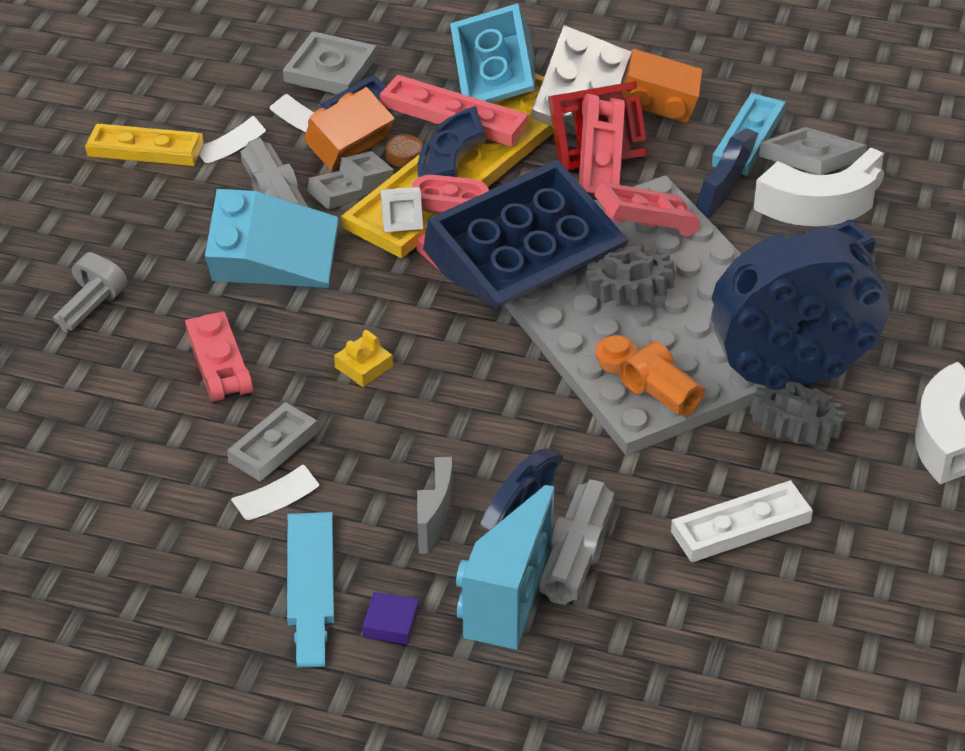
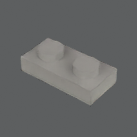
(272, 441)

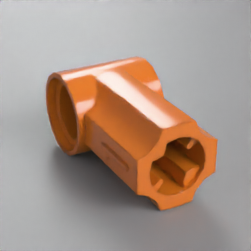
(654, 371)

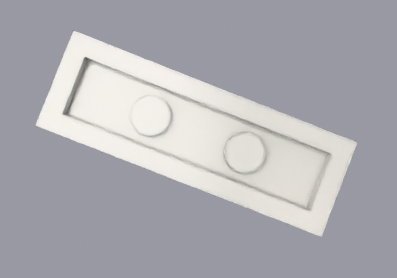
(741, 521)

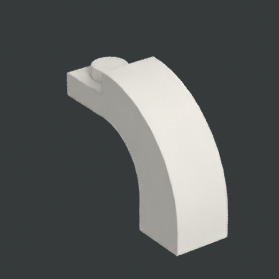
(819, 199)
(942, 425)

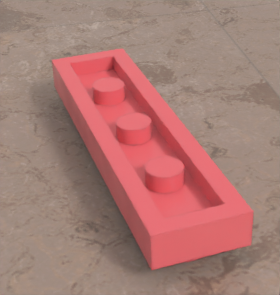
(438, 104)

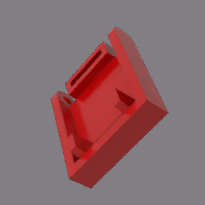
(572, 102)

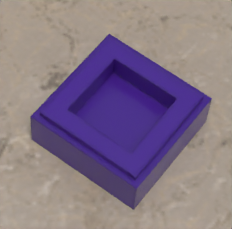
(390, 618)

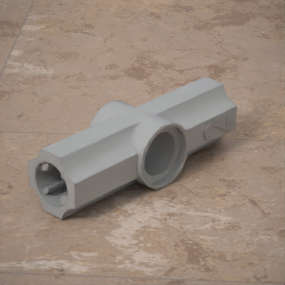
(268, 172)
(577, 542)

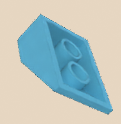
(494, 54)
(269, 241)
(506, 573)

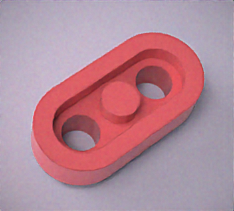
(446, 192)

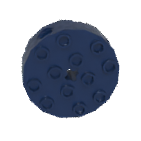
(799, 308)

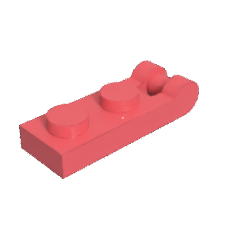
(601, 142)
(647, 207)
(218, 356)

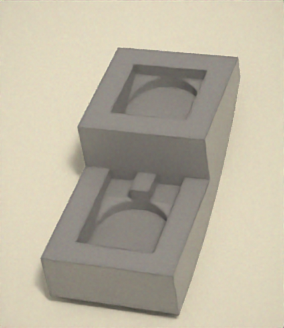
(356, 178)
(435, 505)

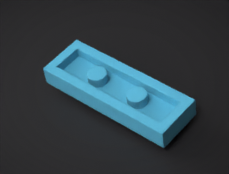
(759, 115)

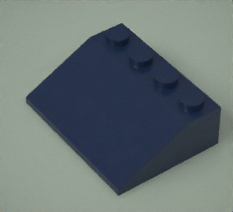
(521, 235)

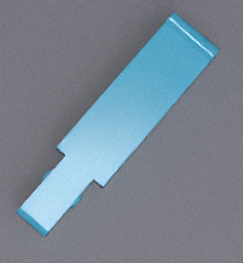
(310, 584)

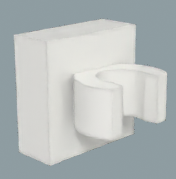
(401, 209)

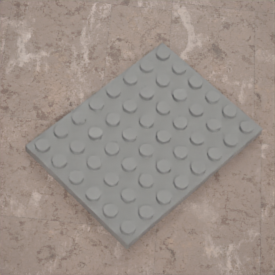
(570, 323)

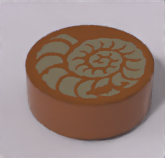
(402, 149)

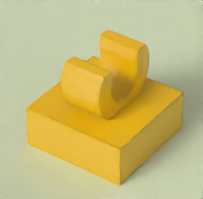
(363, 359)

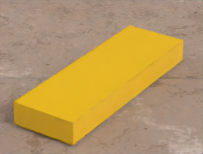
(144, 144)

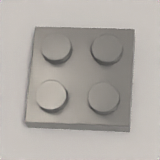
(329, 63)
(812, 151)

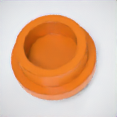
(612, 351)

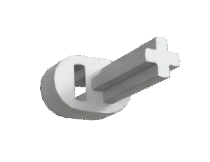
(99, 280)

